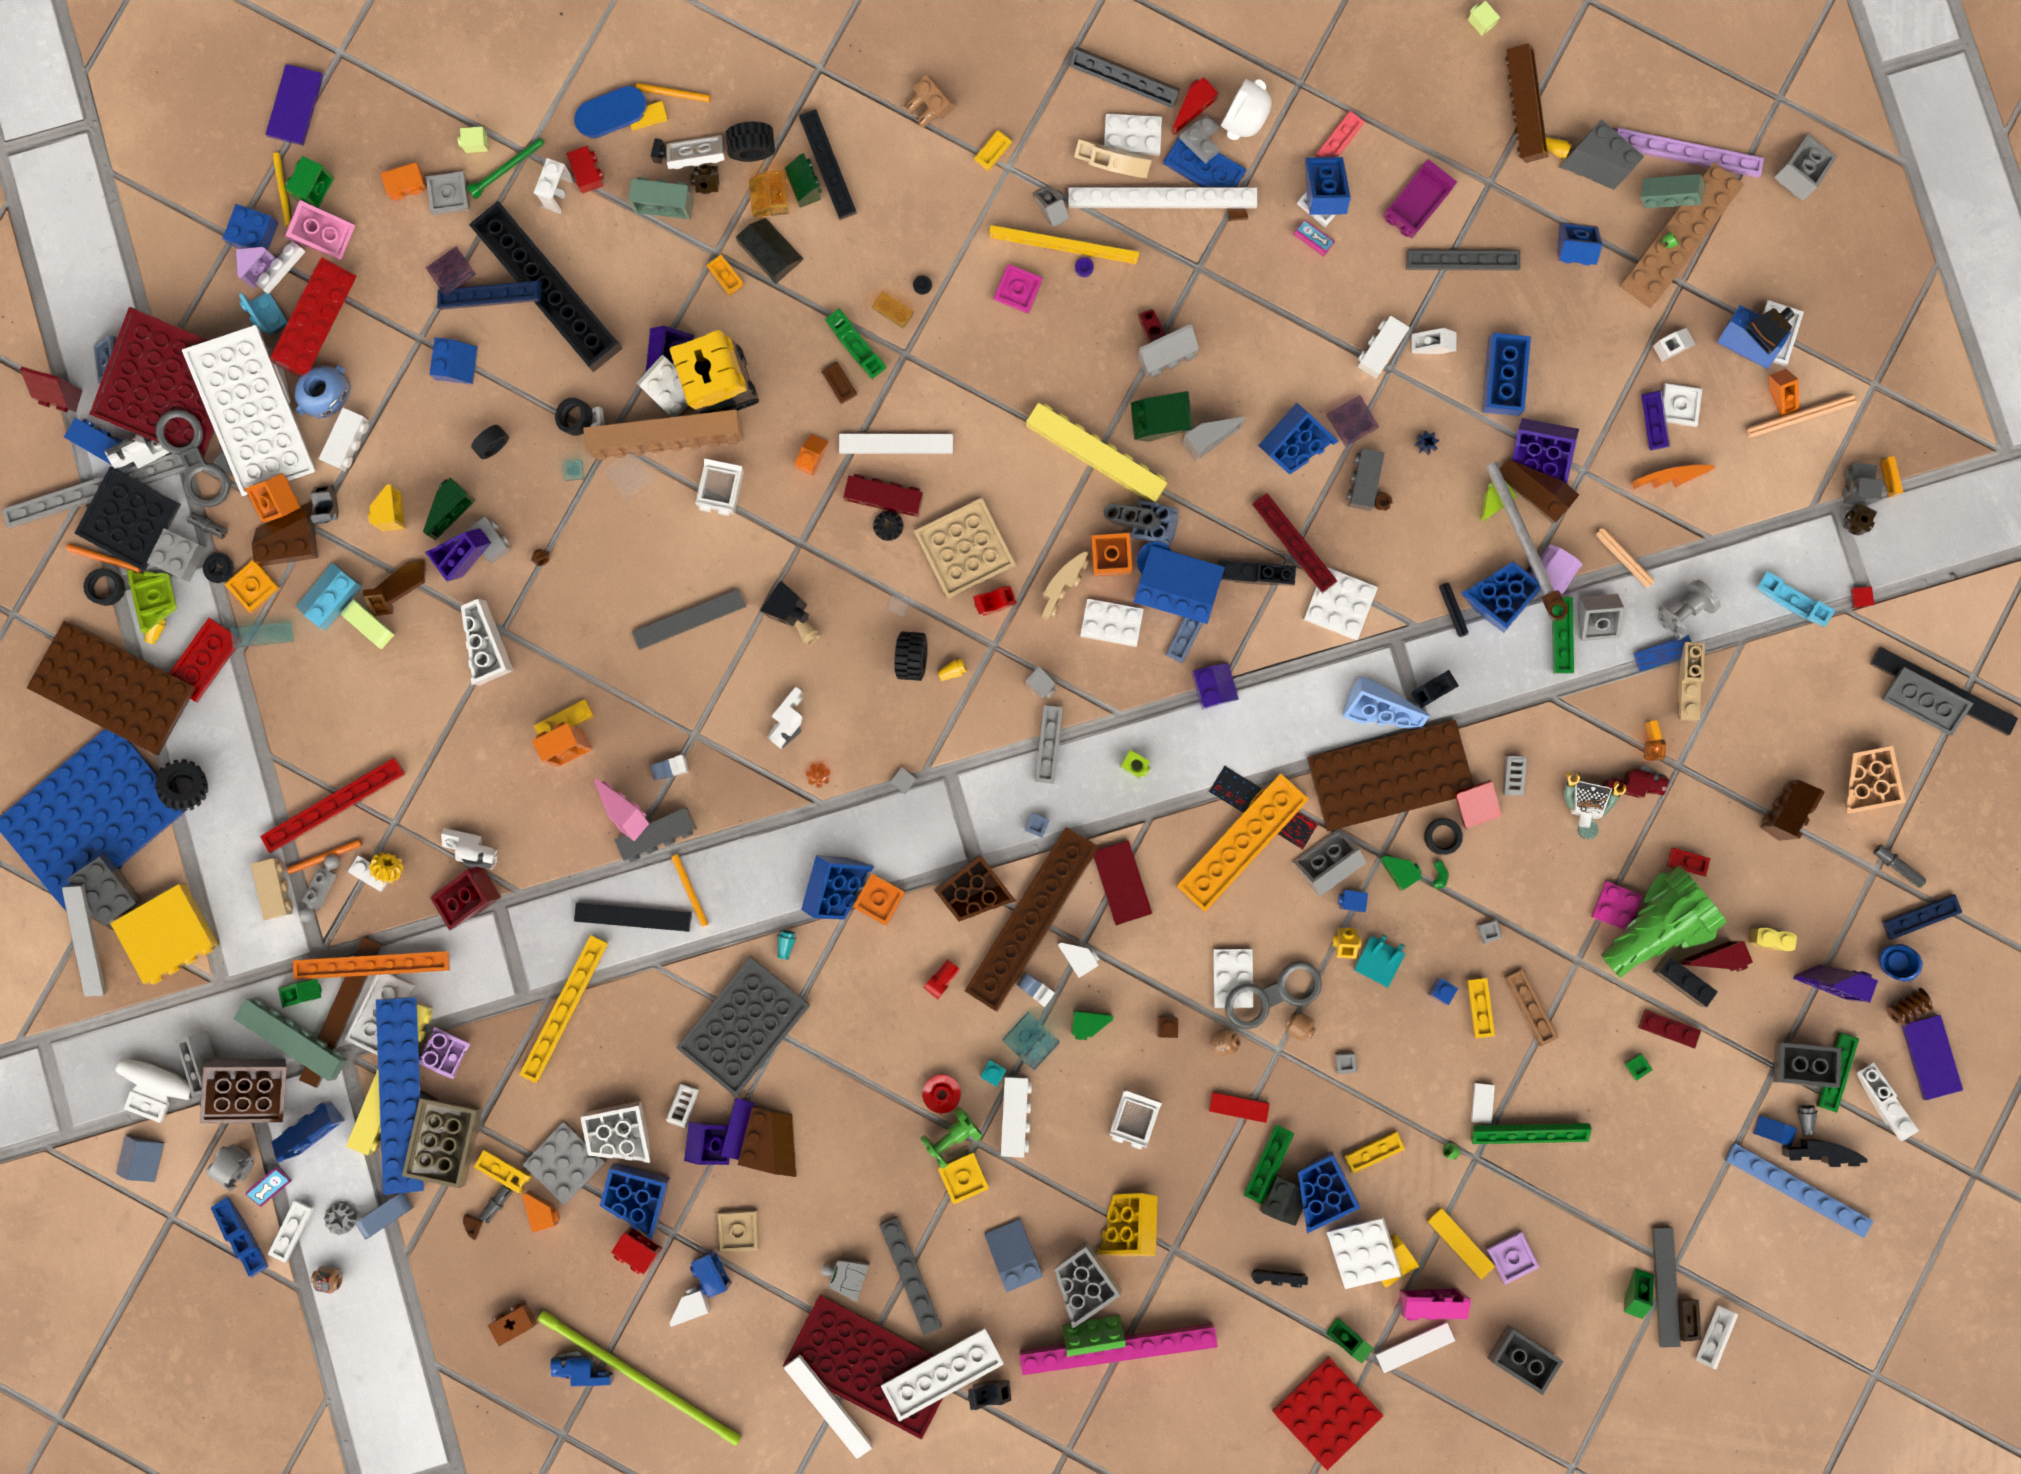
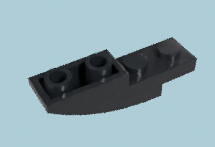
(1258, 573)
(1826, 1152)

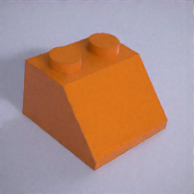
(272, 498)

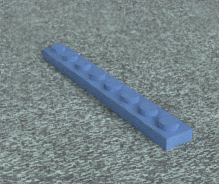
(1798, 1190)

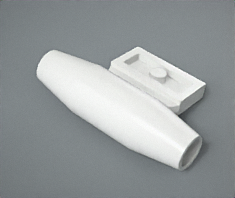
(152, 1088)

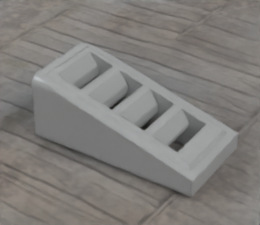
(1522, 772)

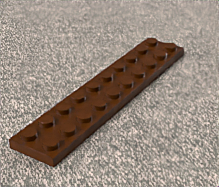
(1031, 919)

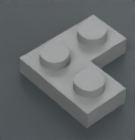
(1198, 140)

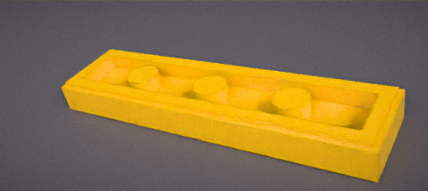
(1460, 1243)

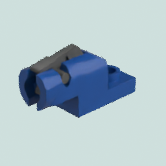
(580, 1370)

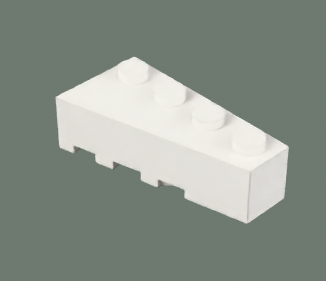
(485, 647)

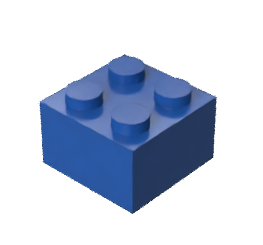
(249, 228)

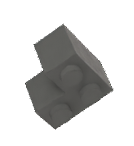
(1861, 484)

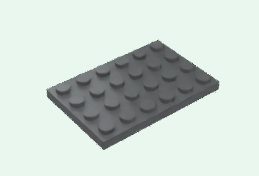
(743, 1026)

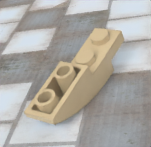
(1113, 159)
(1066, 577)
(1689, 681)

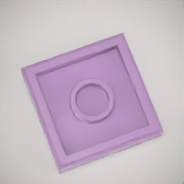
(1512, 1257)

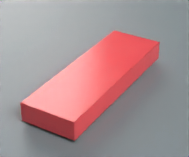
(1341, 136)

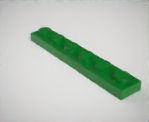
(1531, 1133)

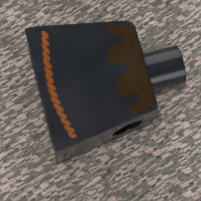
(1770, 328)

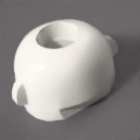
(1247, 110)

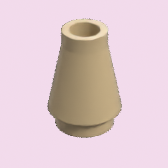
(807, 632)

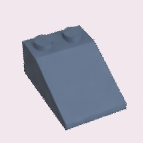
(1013, 1255)

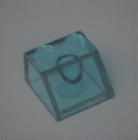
(1031, 1041)

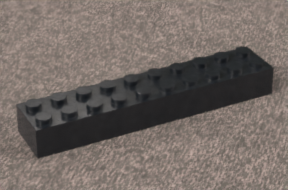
(558, 299)

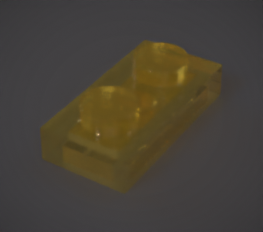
(892, 309)

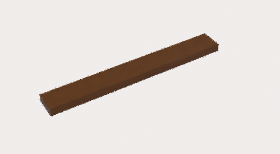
(342, 1008)

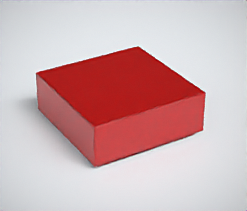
(1862, 597)

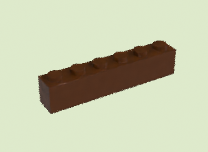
(1527, 103)

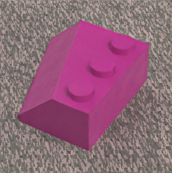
(1434, 1304)

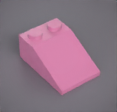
(319, 230)

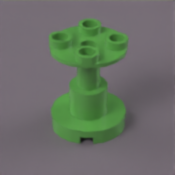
(957, 1133)

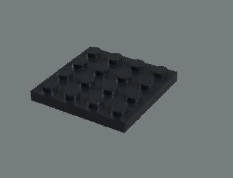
(127, 518)

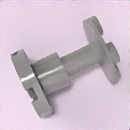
(1699, 600)

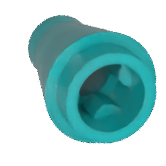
(785, 943)

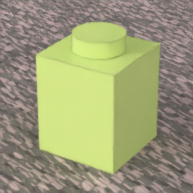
(1483, 18)
(473, 139)

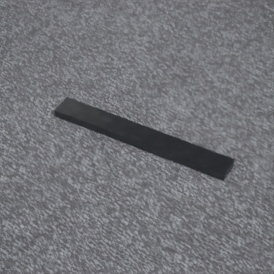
(1980, 710)

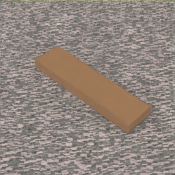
(1531, 1007)

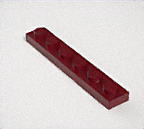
(1294, 543)

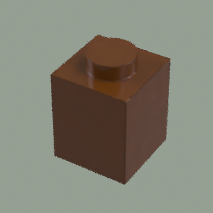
(1167, 1027)

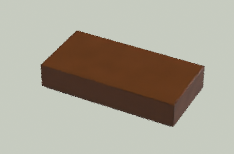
(839, 383)

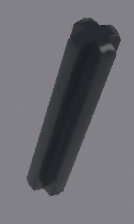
(1453, 609)

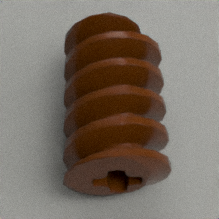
(1910, 1006)

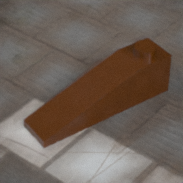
(1542, 491)

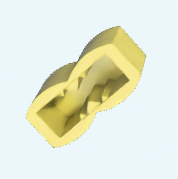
(1774, 939)

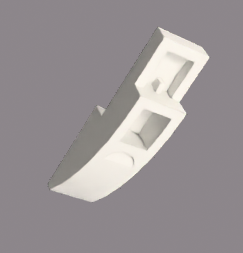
(1885, 1102)

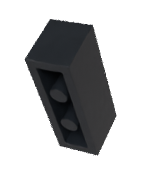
(1685, 981)

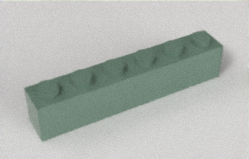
(291, 1039)

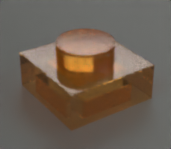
(1654, 750)

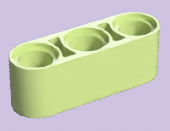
(367, 624)

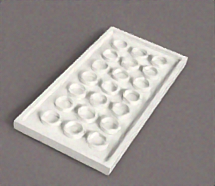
(248, 408)

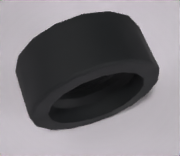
(562, 415)
(489, 442)
(91, 579)
(1457, 840)

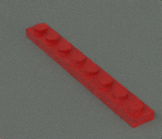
(332, 805)

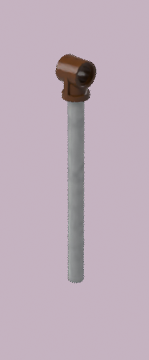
(1551, 597)

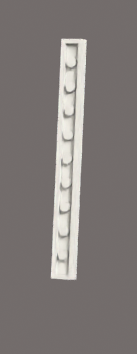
(1162, 198)

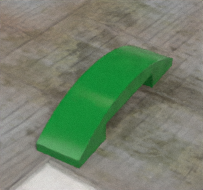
(855, 344)

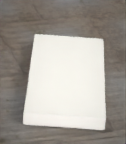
(364, 1027)

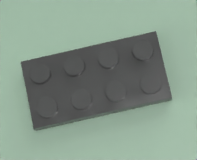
(1927, 700)

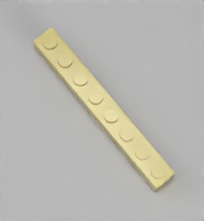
(1096, 453)
(367, 1127)

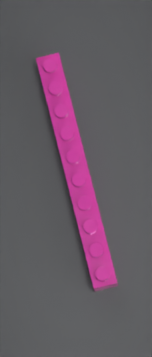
(1137, 1347)

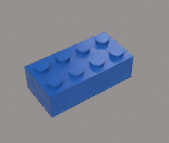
(1506, 374)

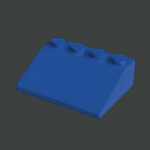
(1179, 584)

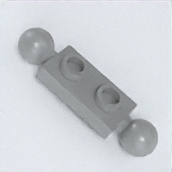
(319, 887)

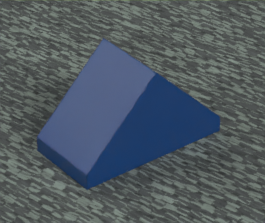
(1775, 1131)

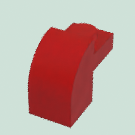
(994, 601)

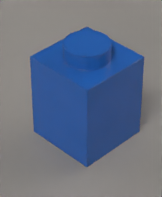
(1352, 900)
(1443, 991)

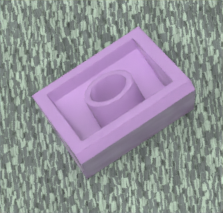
(252, 263)

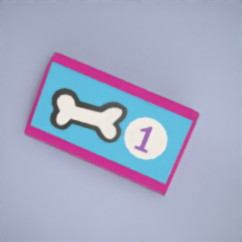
(1314, 238)

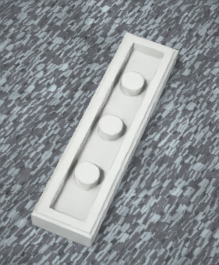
(1415, 1347)

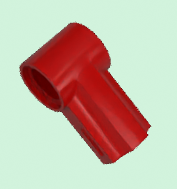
(939, 982)

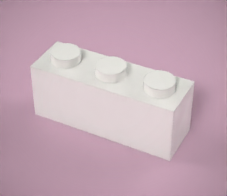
(1382, 346)
(344, 439)

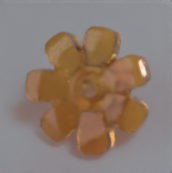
(822, 775)

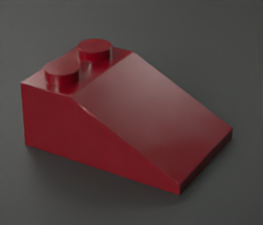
(51, 390)
(465, 897)
(1729, 955)

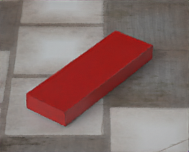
(1239, 1107)

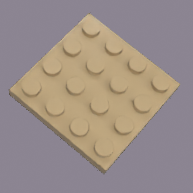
(964, 548)

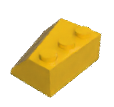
(1130, 1226)

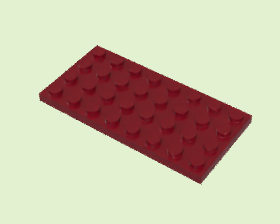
(857, 1357)

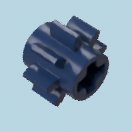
(1432, 441)

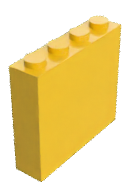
(164, 934)

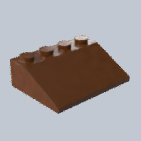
(242, 1090)

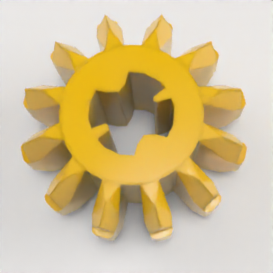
(386, 867)

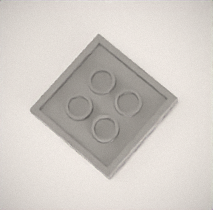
(563, 1163)

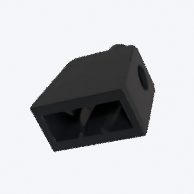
(785, 606)

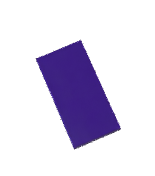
(294, 104)
(1932, 1057)

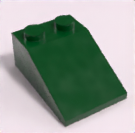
(1161, 416)
(448, 505)

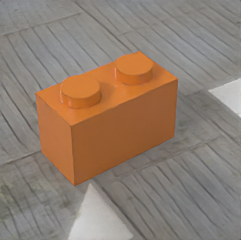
(404, 181)

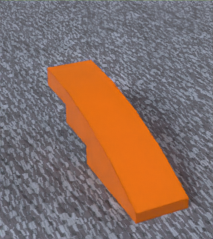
(1677, 475)

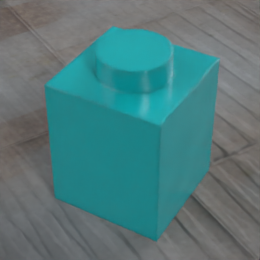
(993, 1072)

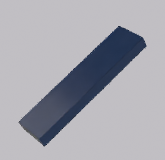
(1922, 917)

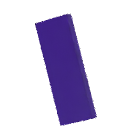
(1655, 420)
(736, 1128)

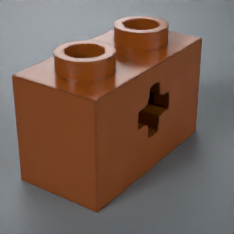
(504, 1332)

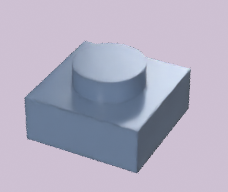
(1037, 825)

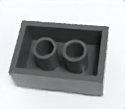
(105, 888)
(1807, 1065)
(1525, 1359)

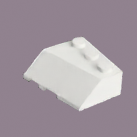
(617, 1132)

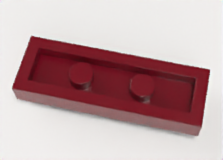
(1669, 1029)

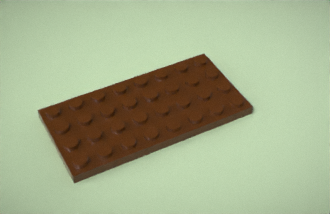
(111, 688)
(1390, 775)

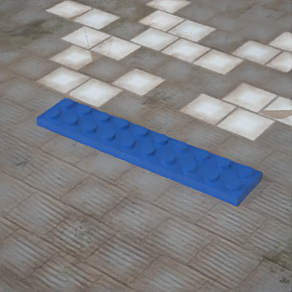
(397, 1088)

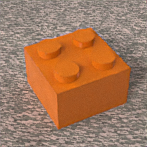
(1111, 554)

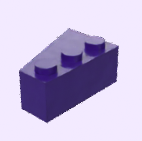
(459, 553)

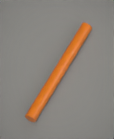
(101, 557)
(320, 858)

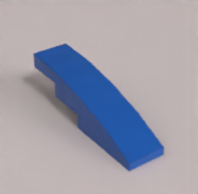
(240, 1237)

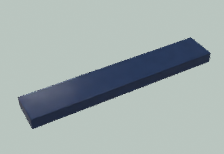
(490, 295)

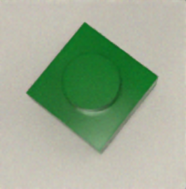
(1638, 1066)

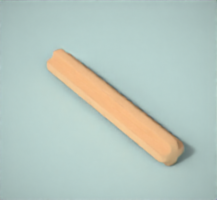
(1629, 562)

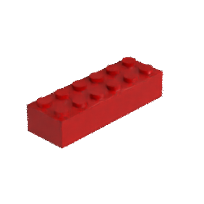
(312, 317)

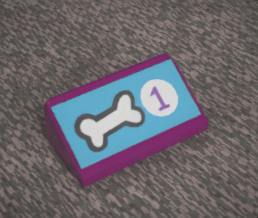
(268, 1186)

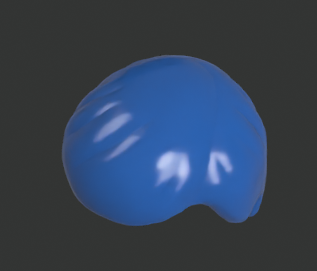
(1900, 962)

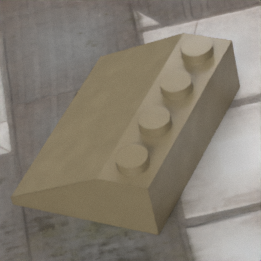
(442, 1142)

